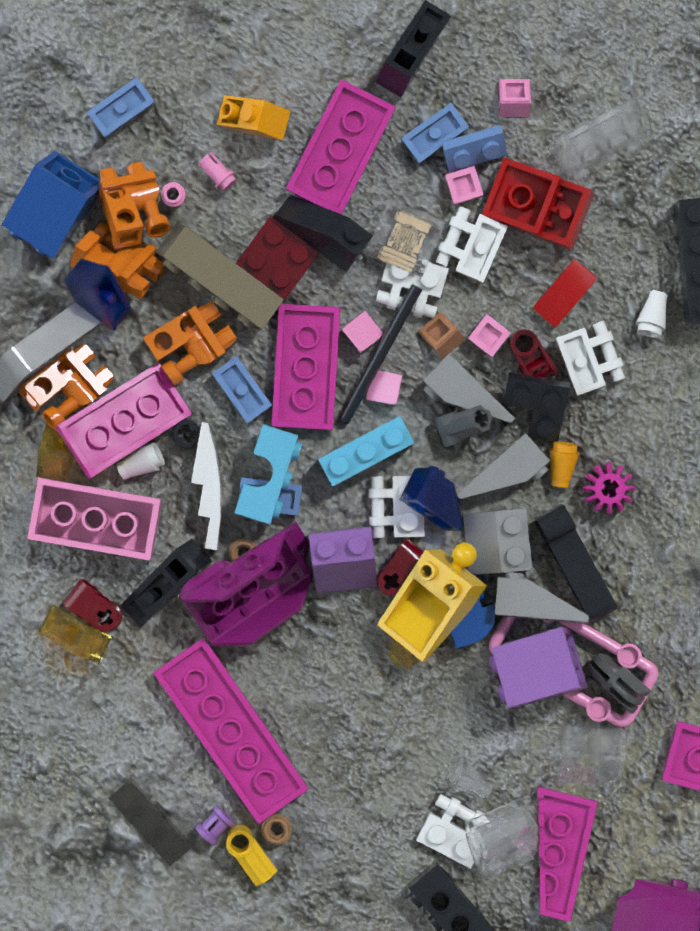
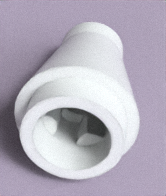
(653, 315)
(142, 461)

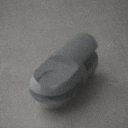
(619, 682)

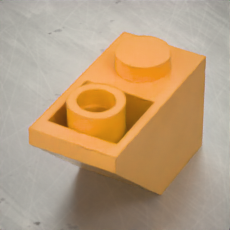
(253, 117)

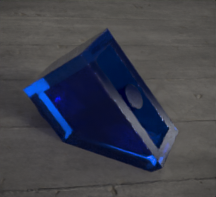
(98, 292)
(433, 498)

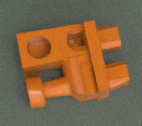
(122, 200)
(126, 263)
(195, 335)
(72, 378)

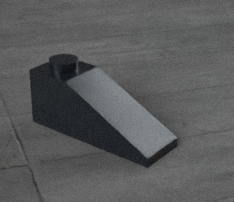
(412, 48)
(324, 230)
(165, 582)

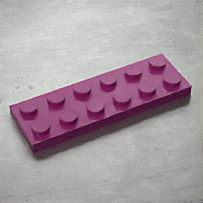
(231, 730)

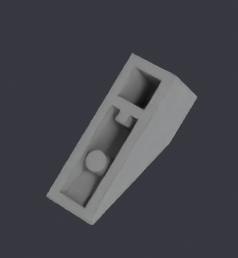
(458, 388)
(513, 466)
(527, 600)

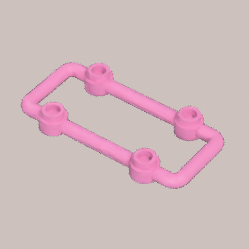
(627, 655)

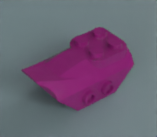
(253, 593)
(658, 907)

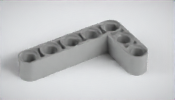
(44, 346)

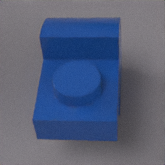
(474, 624)

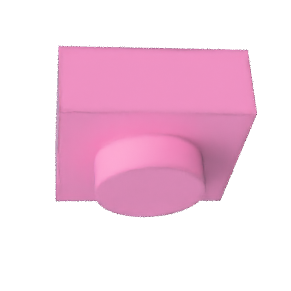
(464, 185)
(489, 335)

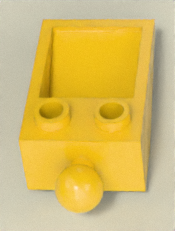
(426, 606)

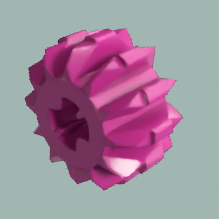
(618, 491)

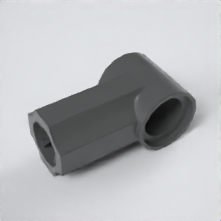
(462, 424)

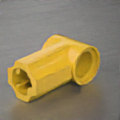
(251, 857)

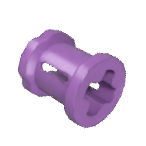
(215, 825)

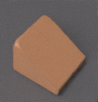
(441, 335)

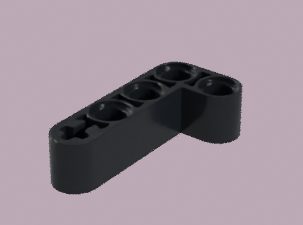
(575, 562)

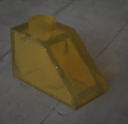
(54, 456)
(75, 634)

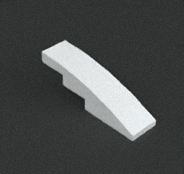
(207, 473)

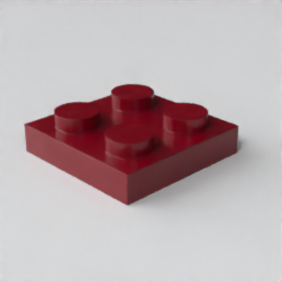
(277, 258)

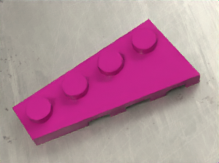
(564, 838)

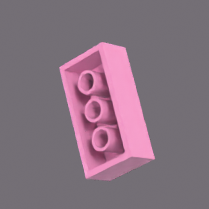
(95, 518)

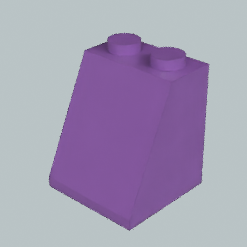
(343, 559)
(538, 668)

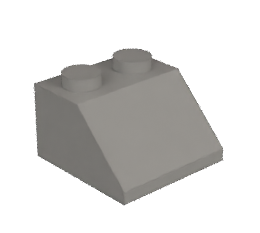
(499, 540)

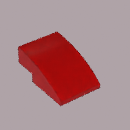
(538, 203)

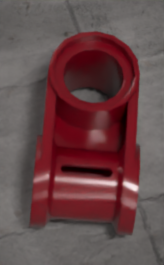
(532, 358)
(400, 564)
(88, 604)

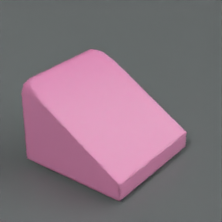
(514, 98)
(362, 332)
(385, 388)

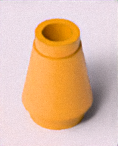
(562, 463)

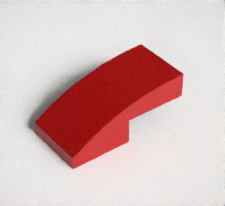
(565, 292)

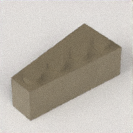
(218, 275)

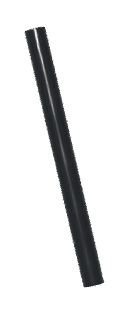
(380, 353)

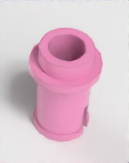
(217, 172)
(168, 189)

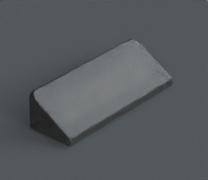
(150, 821)

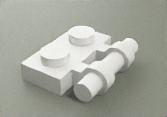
(480, 248)
(431, 283)
(581, 361)
(404, 519)
(445, 836)

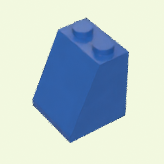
(52, 204)

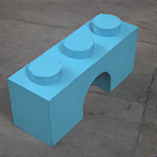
(366, 451)
(262, 502)

